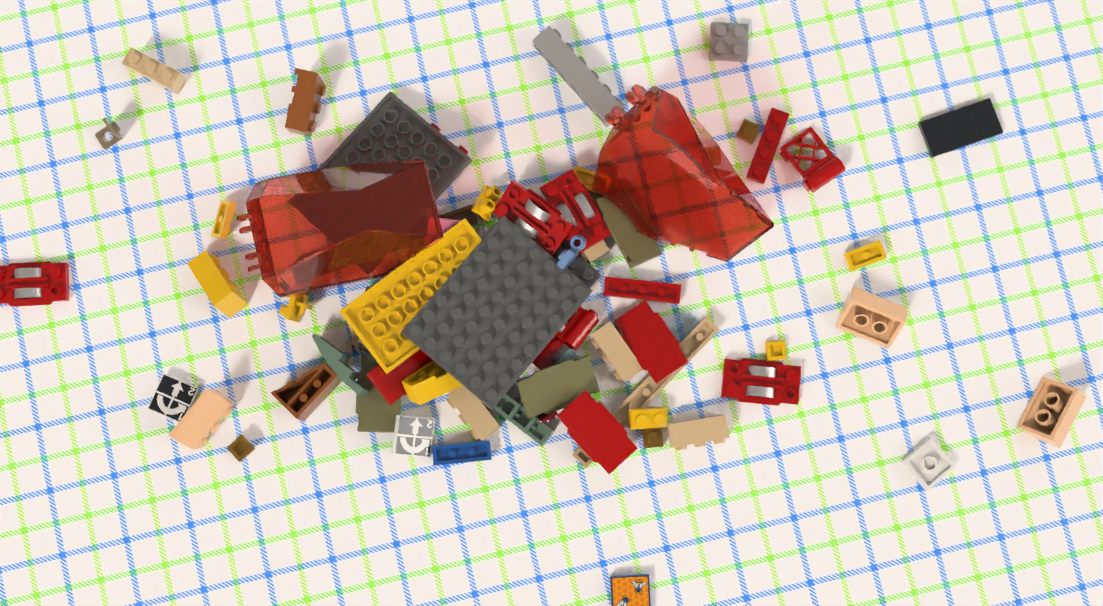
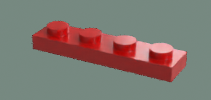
(767, 146)
(642, 290)

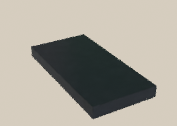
(960, 128)

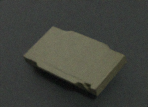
(633, 245)
(557, 386)
(373, 410)

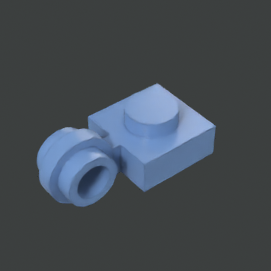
(567, 257)

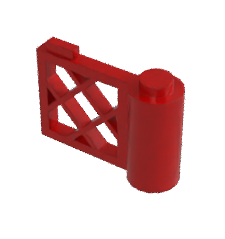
(819, 173)
(578, 328)

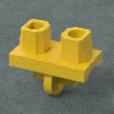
(486, 201)
(295, 308)

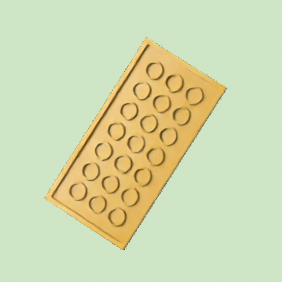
(396, 299)

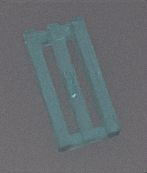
(691, 317)

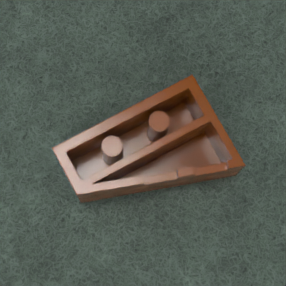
(305, 103)
(308, 391)

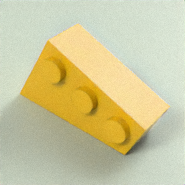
(217, 284)
(429, 383)

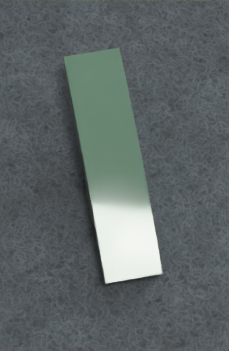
(337, 361)
(516, 414)

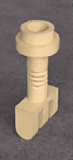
(355, 342)

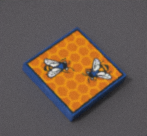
(630, 590)

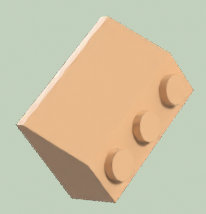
(871, 317)
(1051, 411)
(202, 419)

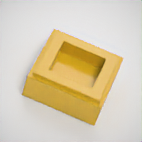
(775, 350)

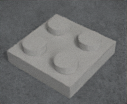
(728, 42)

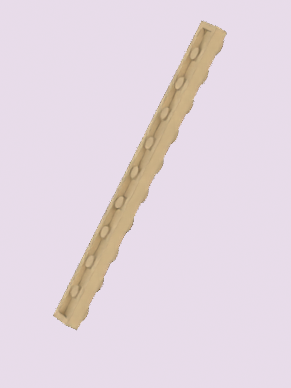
(648, 388)

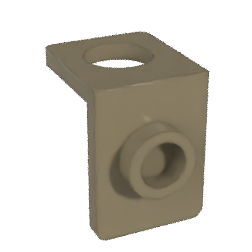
(113, 128)

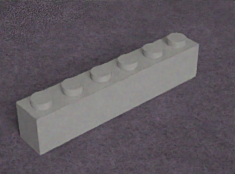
(575, 73)

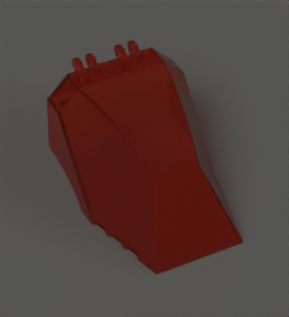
(676, 178)
(339, 224)

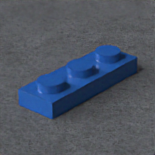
(461, 452)

